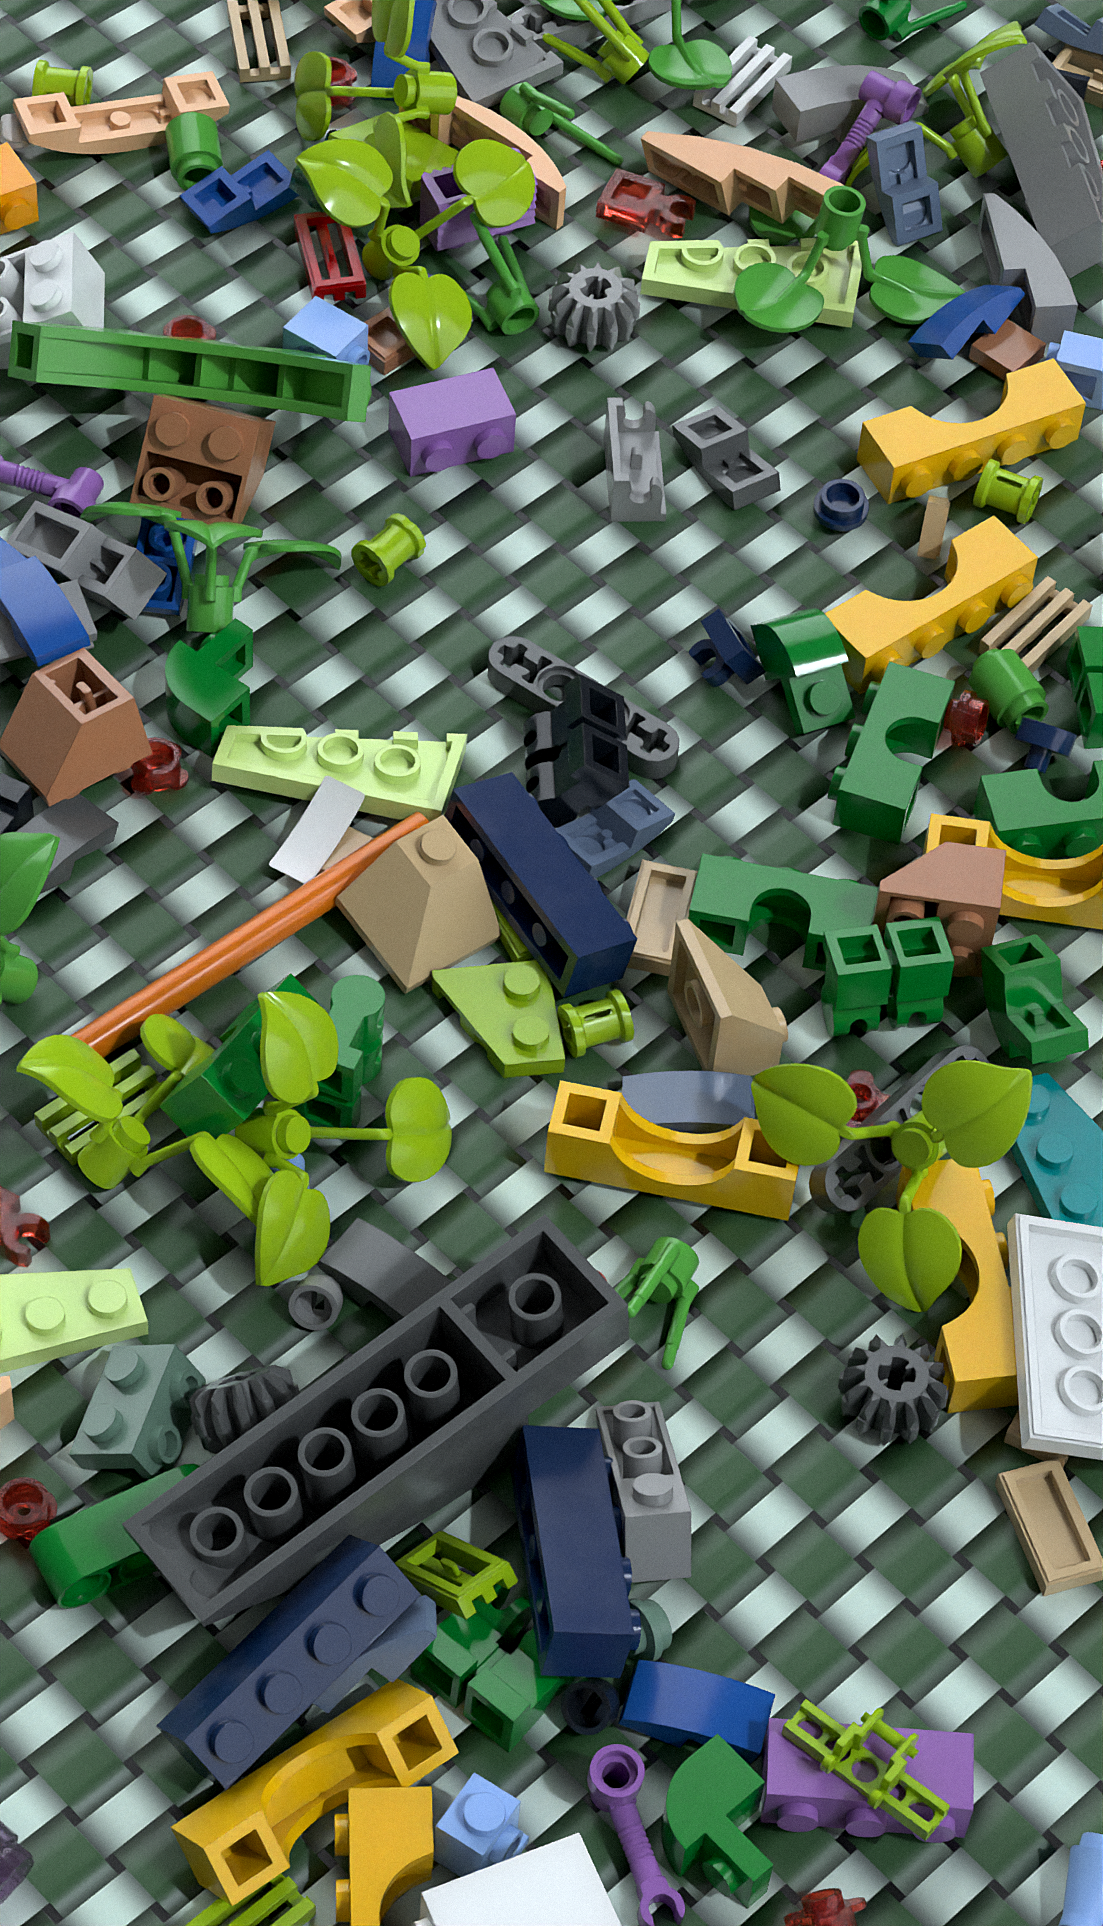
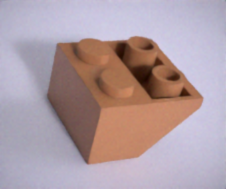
(201, 459)
(73, 728)
(950, 883)

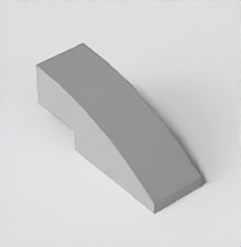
(827, 100)
(1022, 259)
(78, 550)

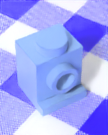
(1082, 362)
(479, 1828)

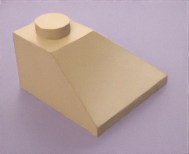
(422, 905)
(722, 1007)

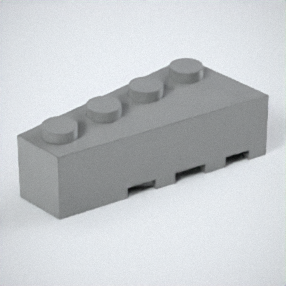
(1051, 154)

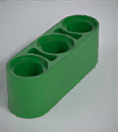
(91, 1550)

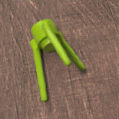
(620, 52)

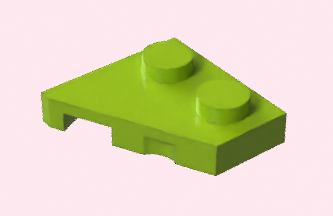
(508, 1013)

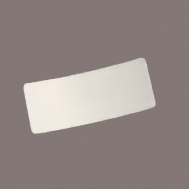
(318, 830)

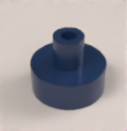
(1044, 742)

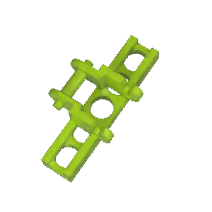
(888, 1774)

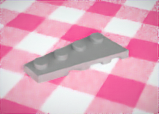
(487, 50)

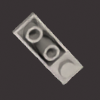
(647, 1490)

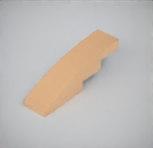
(733, 174)

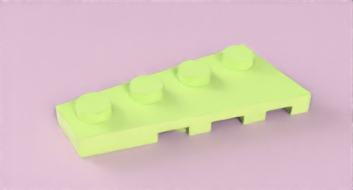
(708, 271)
(393, 774)
(66, 1314)

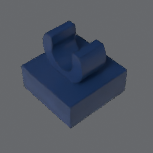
(730, 650)

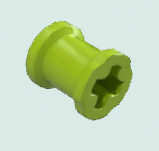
(74, 83)
(1008, 491)
(388, 549)
(595, 1023)

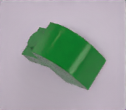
(807, 658)
(205, 686)
(1027, 1001)
(701, 1820)

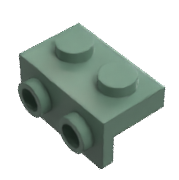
(138, 1411)

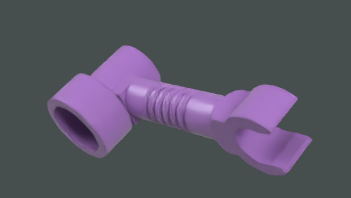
(883, 100)
(66, 494)
(627, 1768)

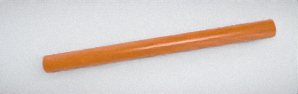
(238, 946)

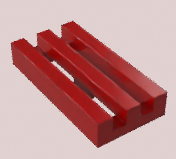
(335, 284)

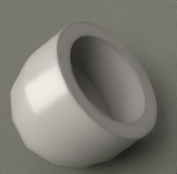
(304, 1299)

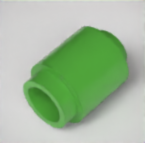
(192, 148)
(1008, 687)

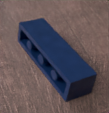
(541, 885)
(573, 1553)
(288, 1660)

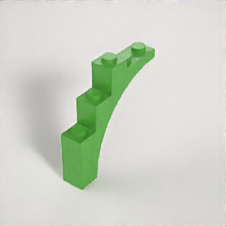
(190, 368)

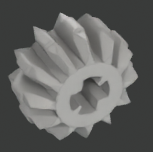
(594, 306)

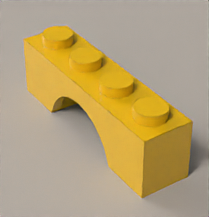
(915, 453)
(983, 574)
(1032, 886)
(608, 1143)
(981, 1341)
(251, 1827)
(386, 1848)

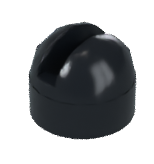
(579, 1698)

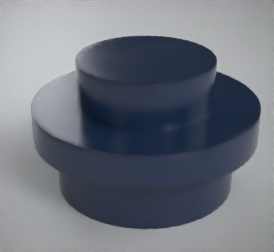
(841, 505)

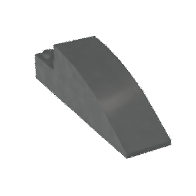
(387, 1429)

